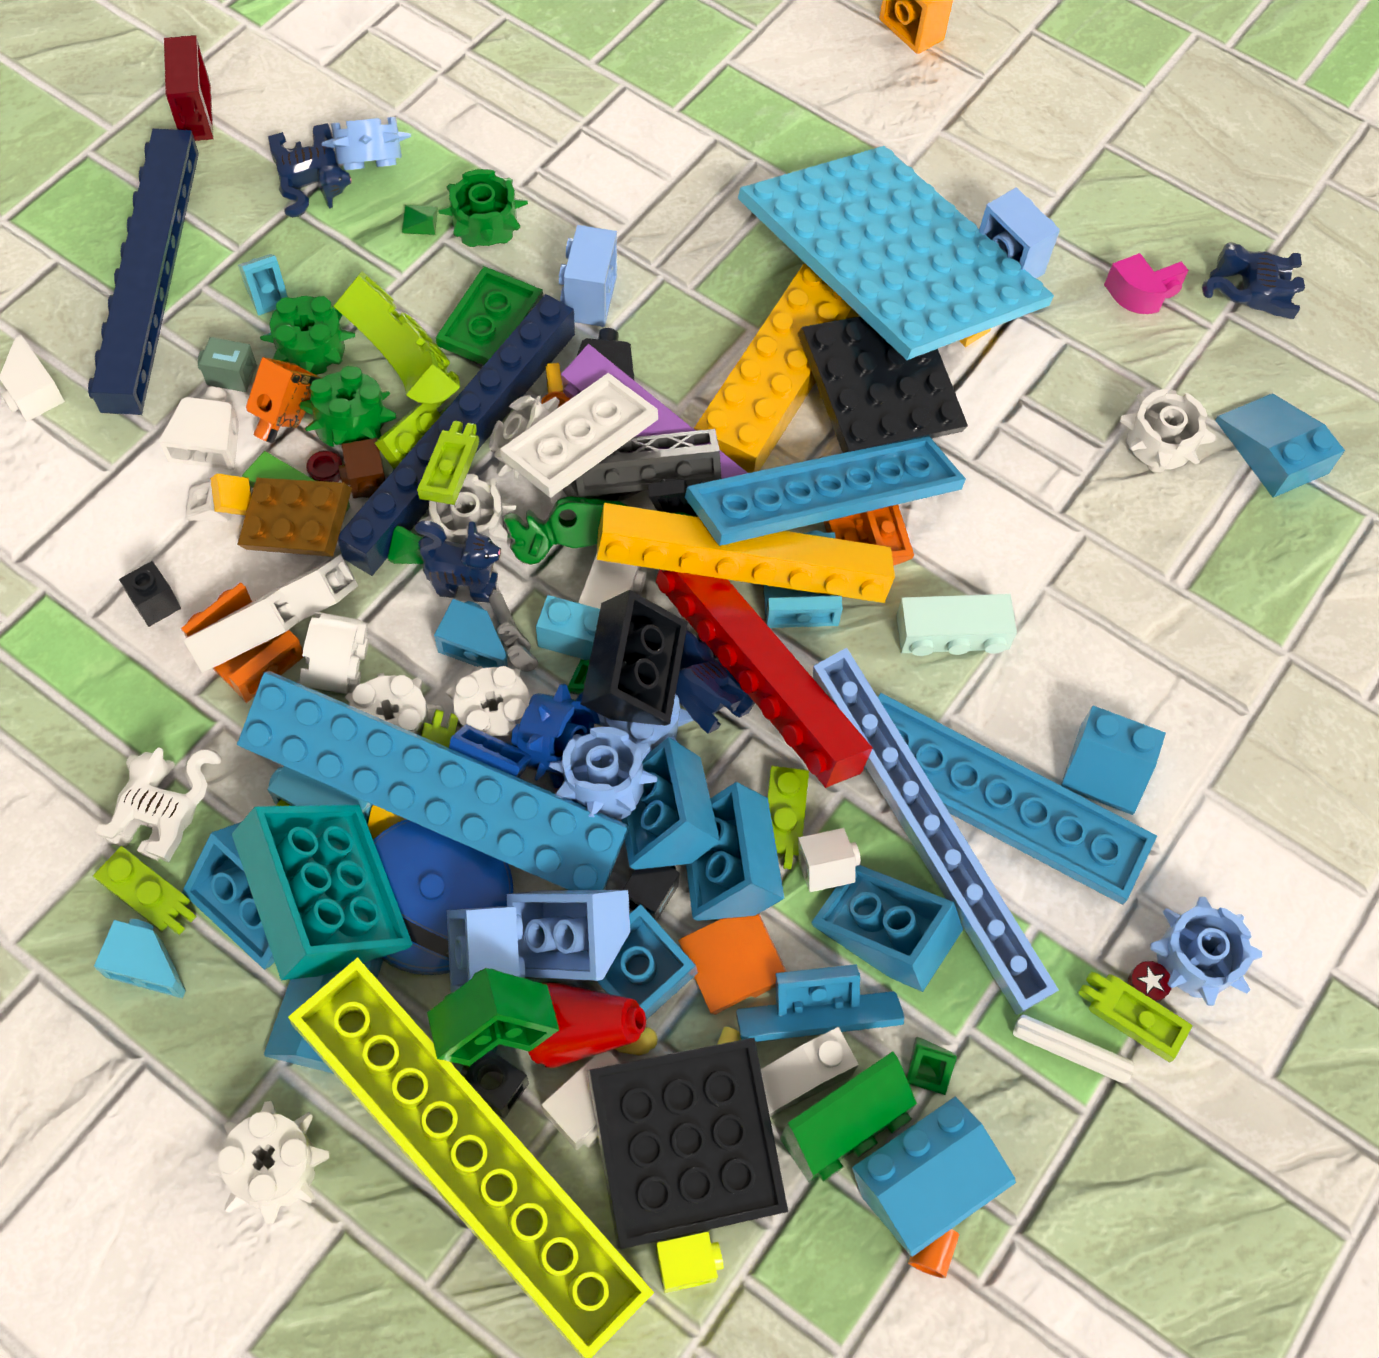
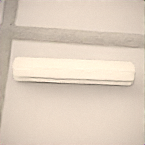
(1073, 1048)

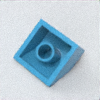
(1113, 759)

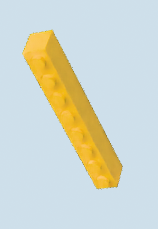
(775, 559)

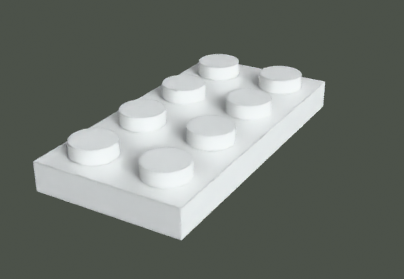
(579, 434)

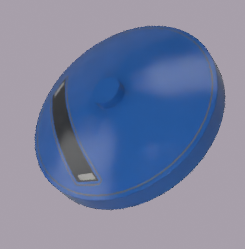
(428, 879)

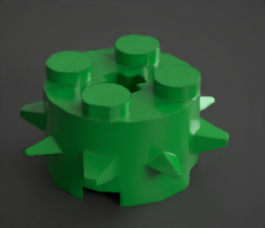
(483, 208)
(307, 333)
(347, 407)

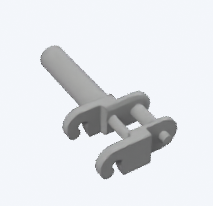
(511, 636)

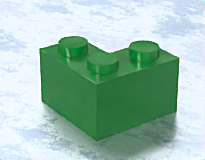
(491, 1012)

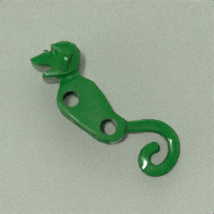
(536, 537)

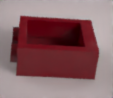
(188, 86)

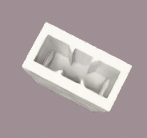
(202, 432)

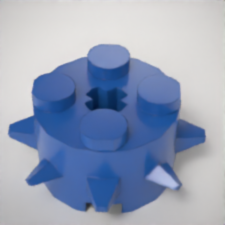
(549, 727)

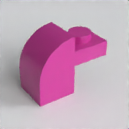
(1139, 287)

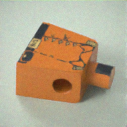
(277, 396)

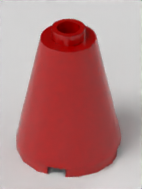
(588, 1025)

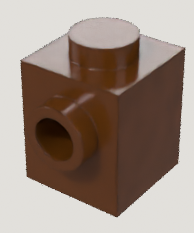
(362, 467)

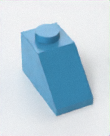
(470, 636)

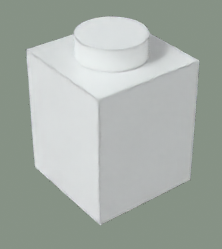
(828, 859)

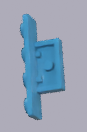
(817, 1003)

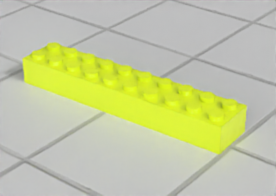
(471, 1159)

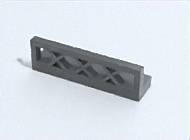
(649, 465)

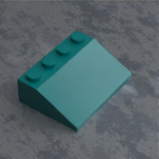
(319, 888)

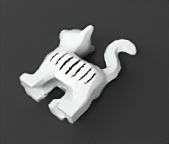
(156, 808)

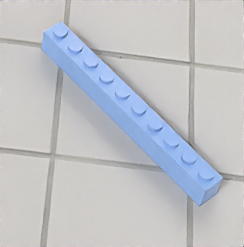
(937, 837)

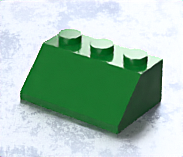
(850, 1119)

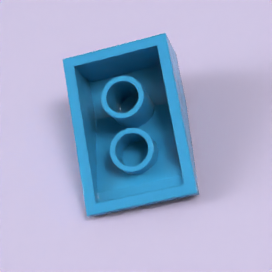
(1281, 443)
(891, 926)

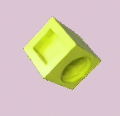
(688, 1261)

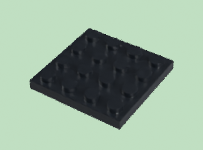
(874, 391)
(686, 1142)

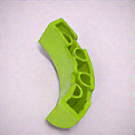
(400, 340)

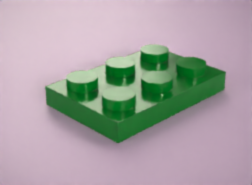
(487, 315)

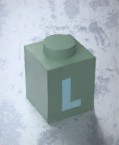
(227, 364)

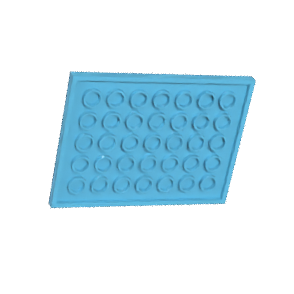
(895, 250)

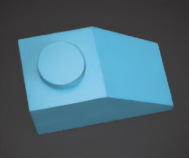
(263, 282)
(138, 958)

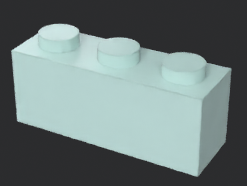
(956, 624)

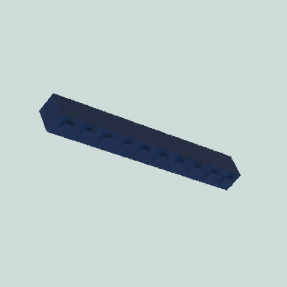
(144, 273)
(482, 402)

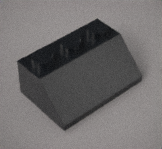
(634, 661)

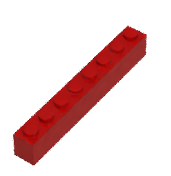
(769, 675)

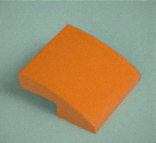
(875, 527)
(733, 960)

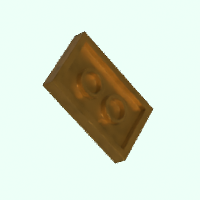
(295, 516)

